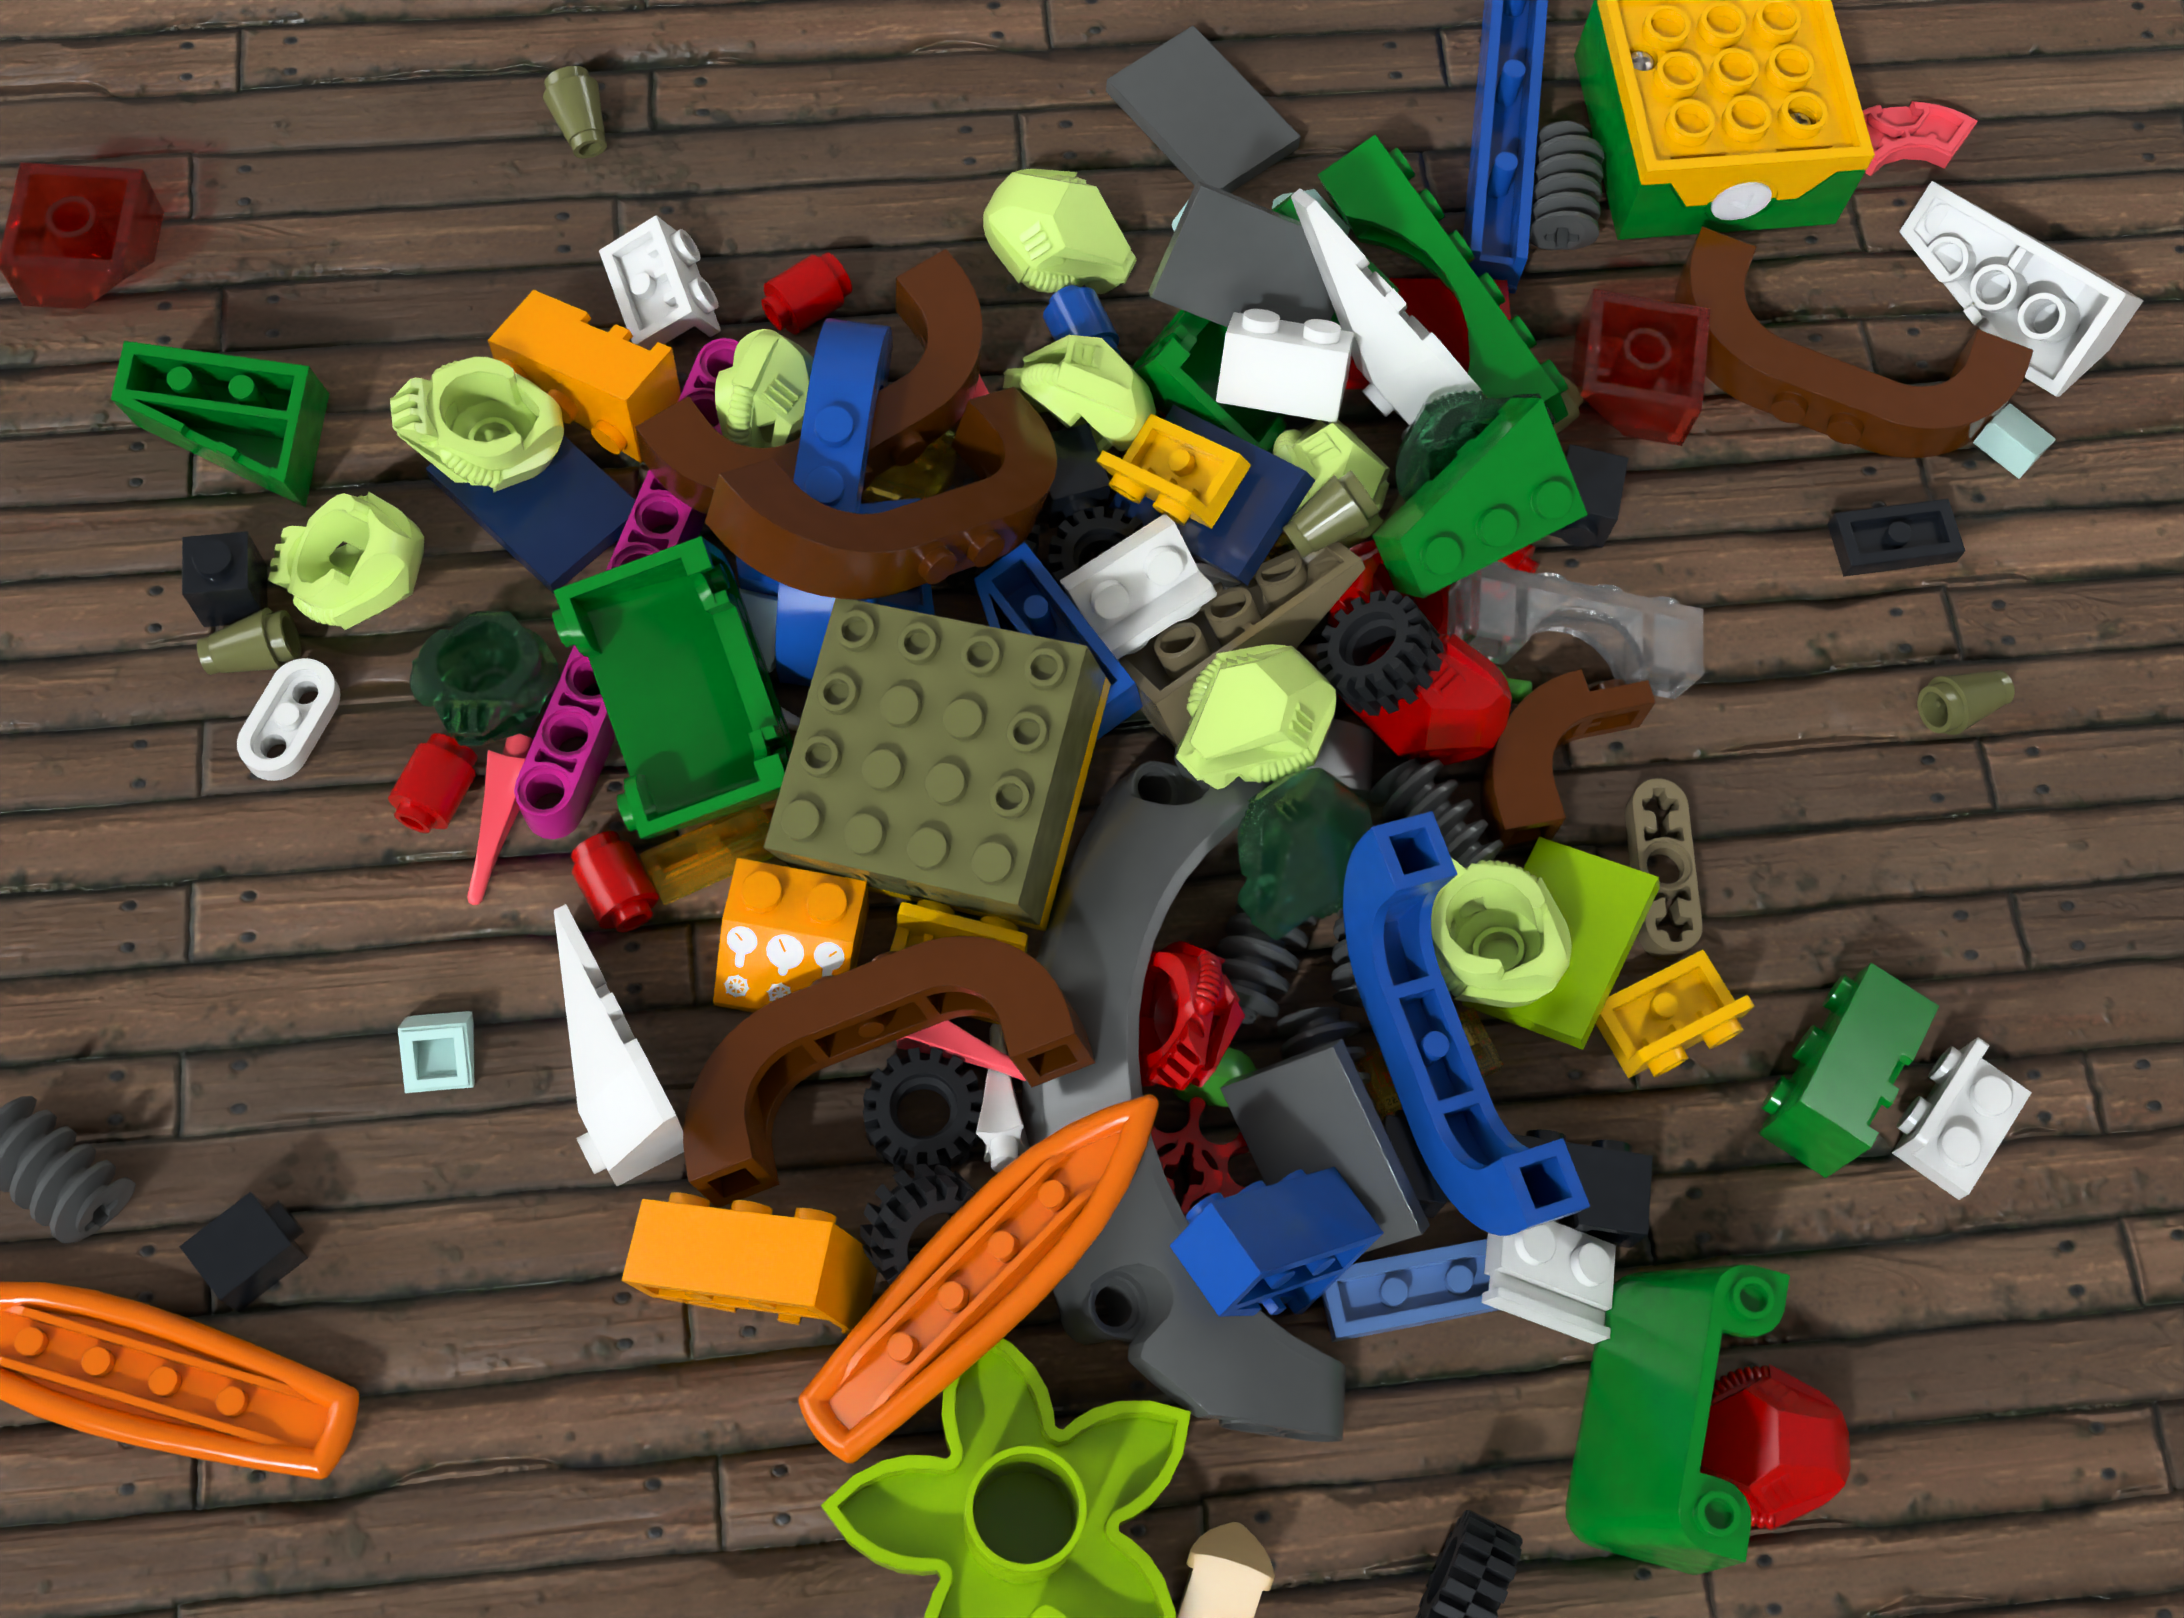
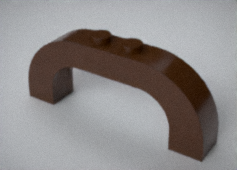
(1832, 394)
(908, 414)
(881, 554)
(854, 1012)

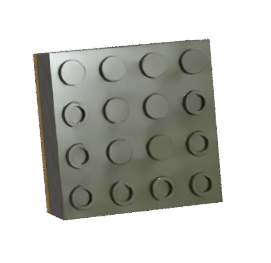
(940, 761)

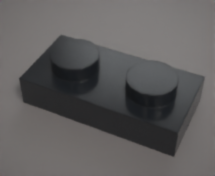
(1896, 537)

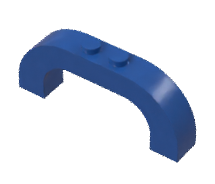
(831, 466)
(1438, 1082)

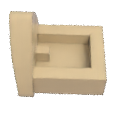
(1226, 1574)

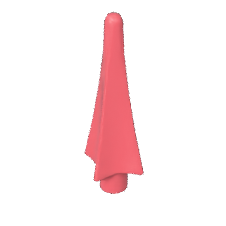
(498, 810)
(962, 1044)

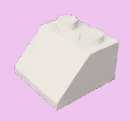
(1285, 365)

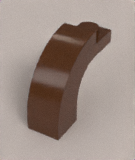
(1518, 777)

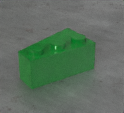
(228, 409)
(1484, 505)
(1847, 1070)

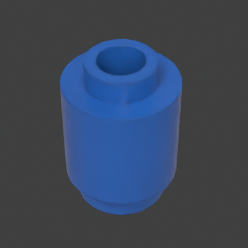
(1079, 313)

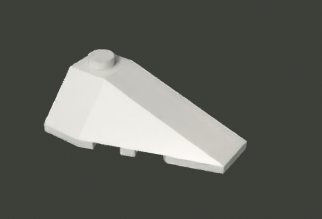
(2019, 287)
(1388, 347)
(615, 1085)

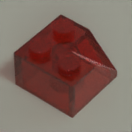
(77, 232)
(1642, 364)

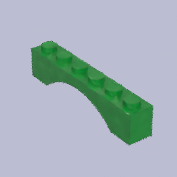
(1386, 211)

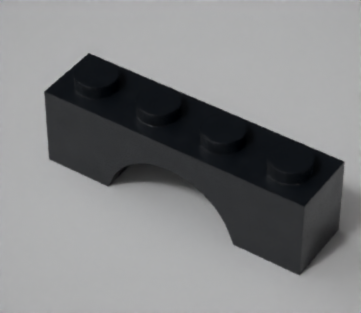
(1609, 1171)

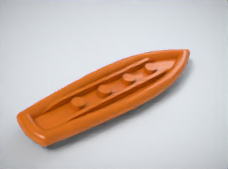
(977, 1278)
(167, 1382)

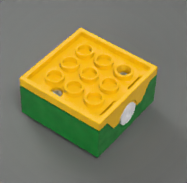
(1721, 114)

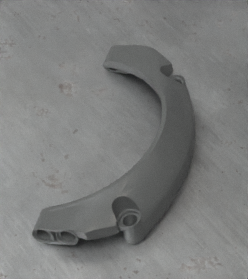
(1098, 954)

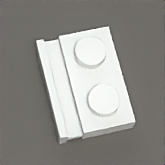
(1553, 1279)

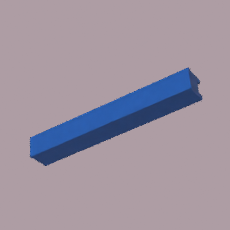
(1505, 138)

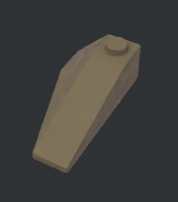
(1275, 608)

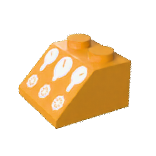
(785, 932)

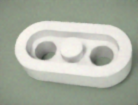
(283, 720)

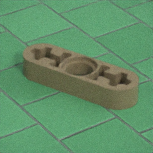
(1676, 844)

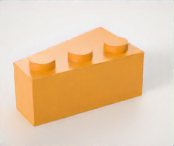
(588, 371)
(750, 1260)

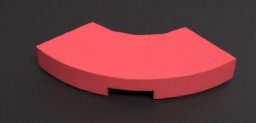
(1916, 133)

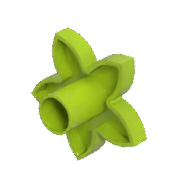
(1020, 1508)

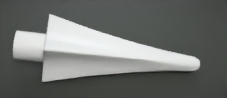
(1000, 1116)

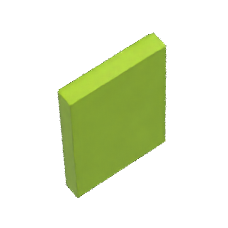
(1604, 914)

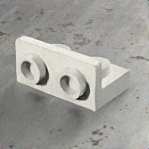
(659, 283)
(1139, 587)
(1961, 1119)

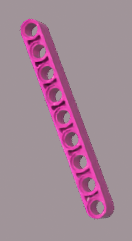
(585, 716)

